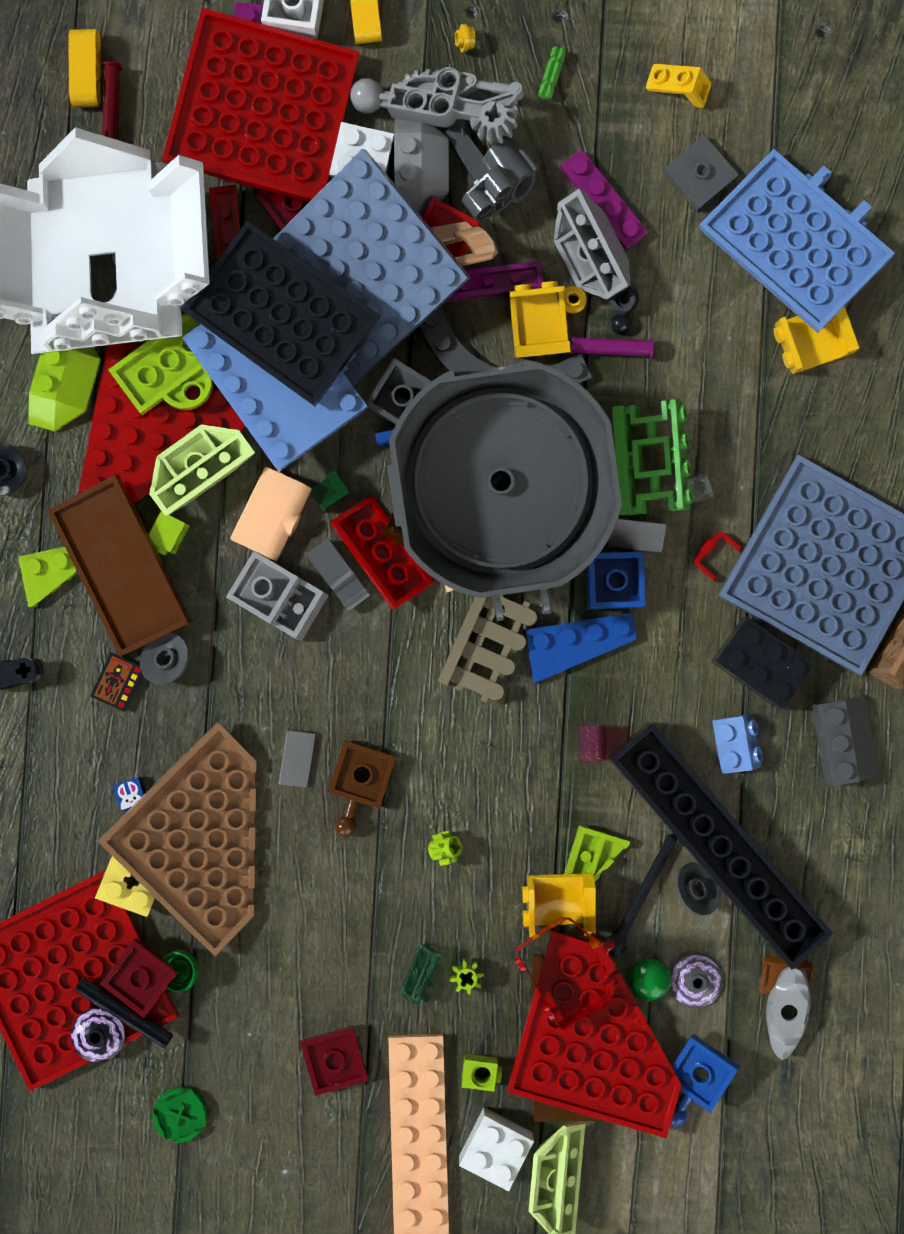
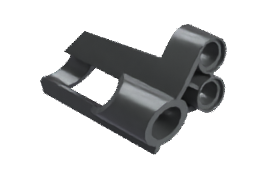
(499, 176)

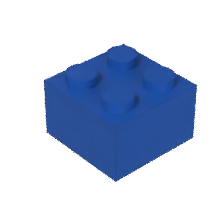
(616, 581)

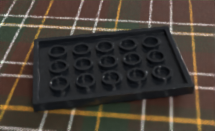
(281, 313)

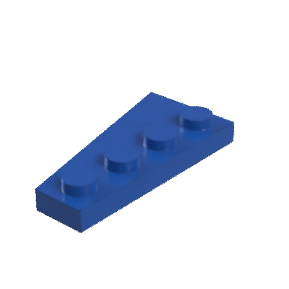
(569, 644)

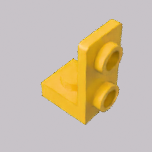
(680, 80)

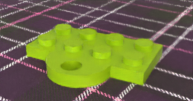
(163, 371)

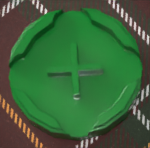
(180, 1114)

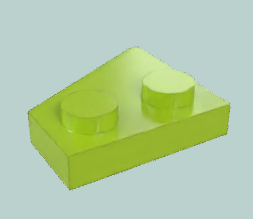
(45, 573)
(593, 852)

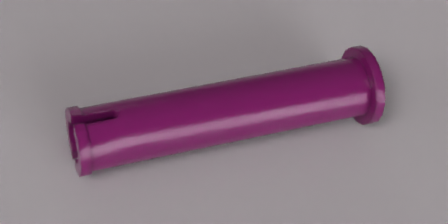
(612, 346)

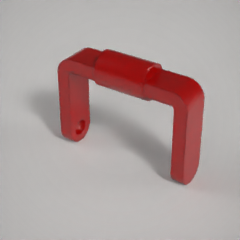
(707, 547)

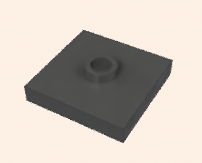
(700, 173)

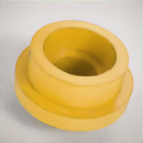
(465, 38)
(576, 307)

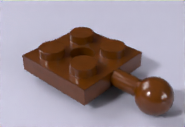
(346, 786)

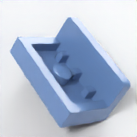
(737, 743)

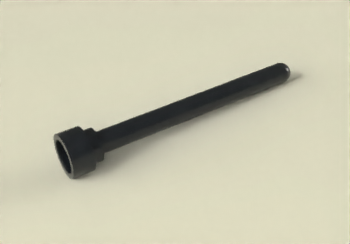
(641, 895)

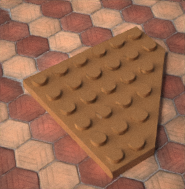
(196, 839)

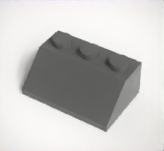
(396, 391)
(845, 740)

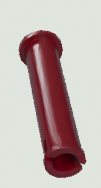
(110, 106)

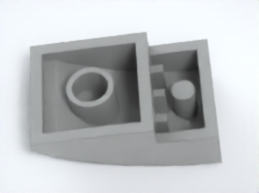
(277, 596)

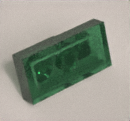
(420, 974)

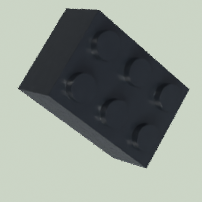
(762, 663)

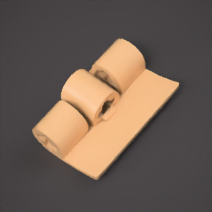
(271, 514)

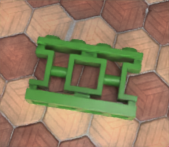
(630, 457)

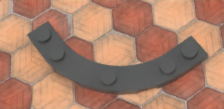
(458, 359)

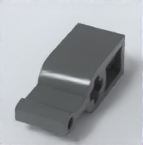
(338, 574)

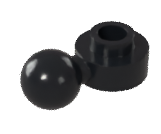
(621, 322)

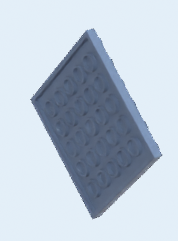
(376, 250)
(823, 566)

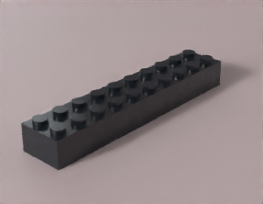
(720, 845)

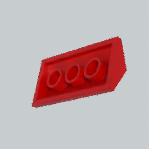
(381, 558)

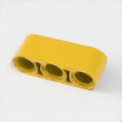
(366, 21)
(84, 68)

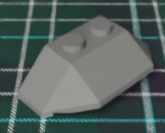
(420, 163)
(590, 247)

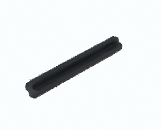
(123, 1012)

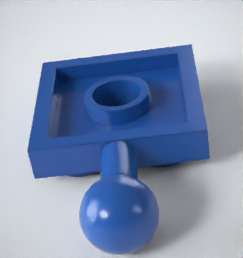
(702, 1091)

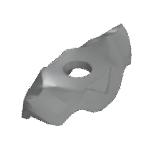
(794, 990)

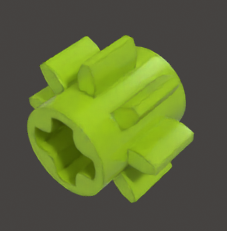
(445, 848)
(468, 984)

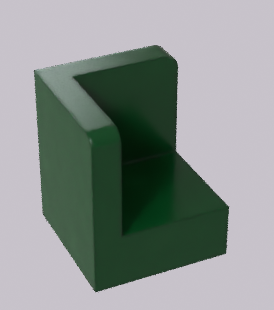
(330, 491)

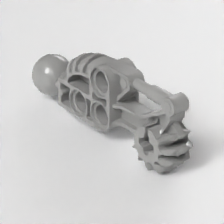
(430, 90)

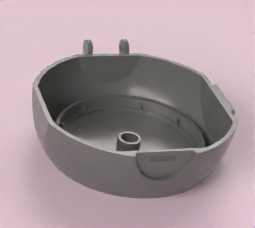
(560, 471)

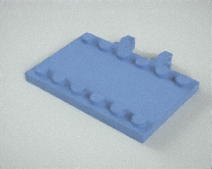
(797, 239)
(272, 412)

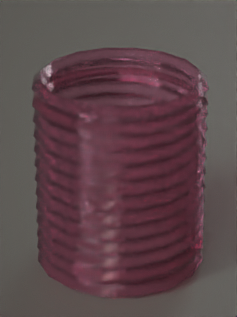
(592, 742)

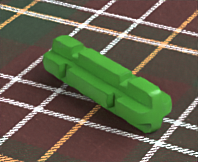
(552, 73)

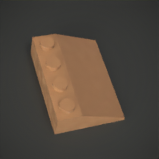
(890, 660)

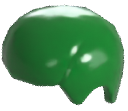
(187, 967)
(650, 979)

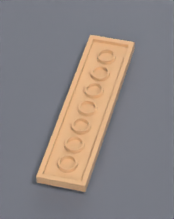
(418, 1134)

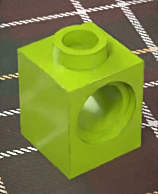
(167, 533)
(472, 1063)

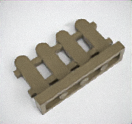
(482, 656)

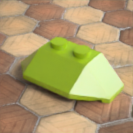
(62, 387)

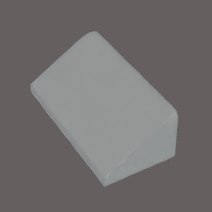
(638, 535)
(297, 758)

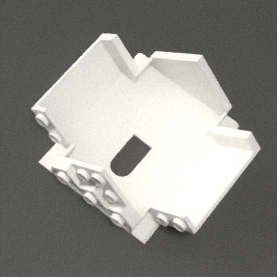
(93, 202)

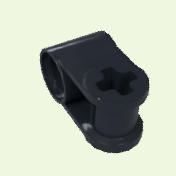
(13, 672)

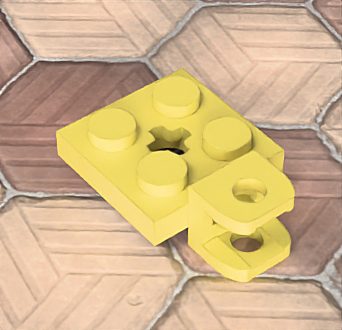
(115, 890)

